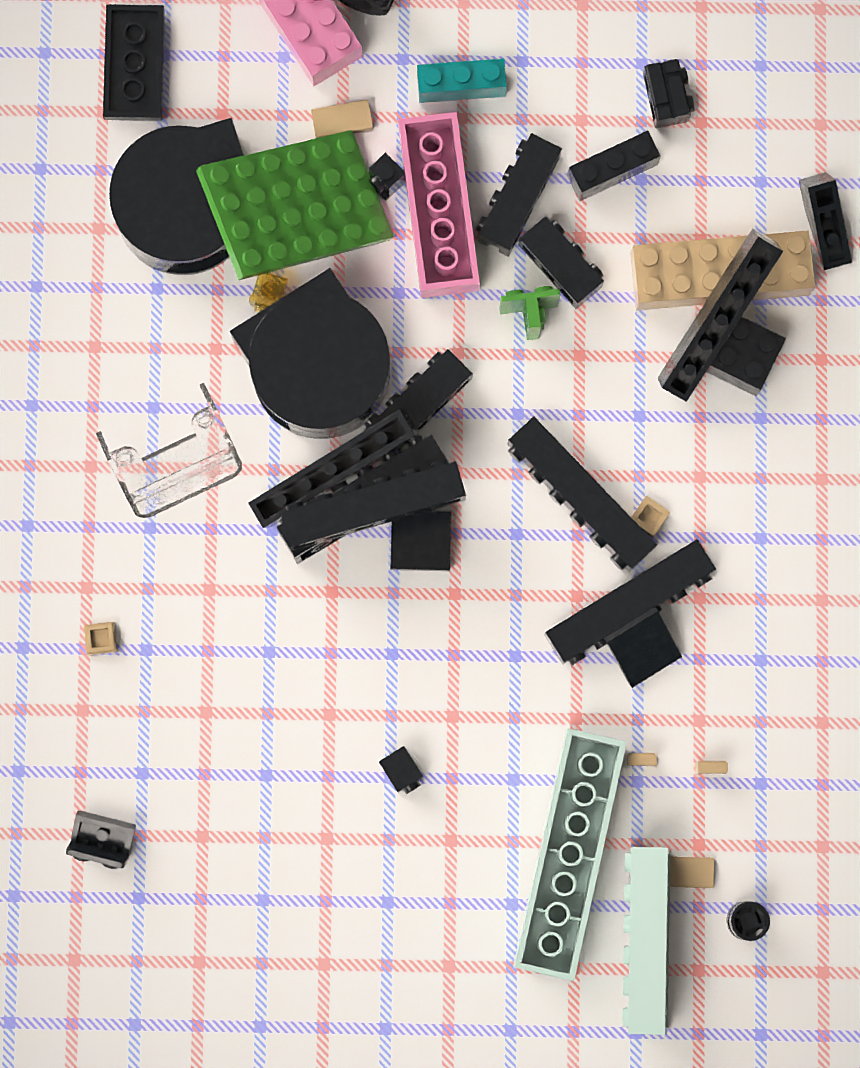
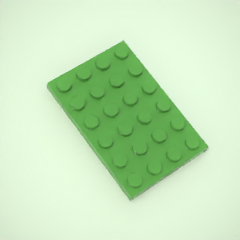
(294, 204)

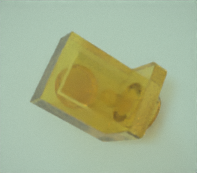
(267, 290)

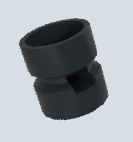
(748, 920)

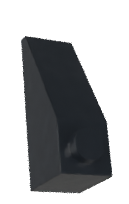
(826, 219)

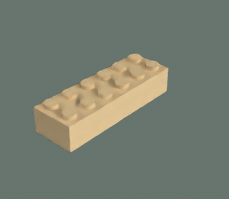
(689, 270)

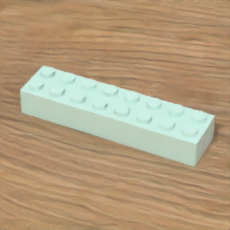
(569, 854)

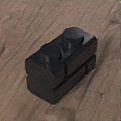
(667, 93)

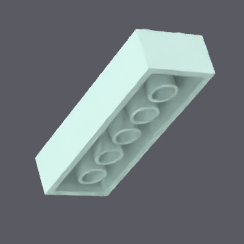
(648, 940)

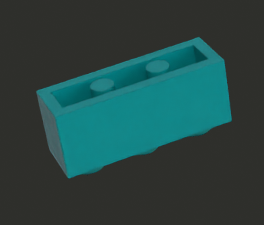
(461, 80)

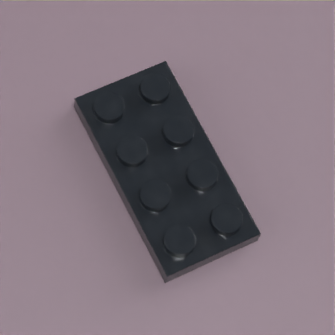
(133, 62)

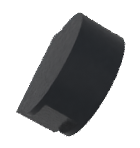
(162, 201)
(316, 359)

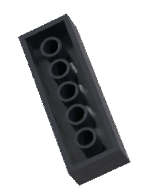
(420, 454)

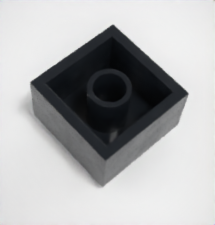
(747, 356)

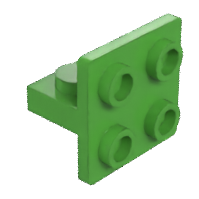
(532, 306)

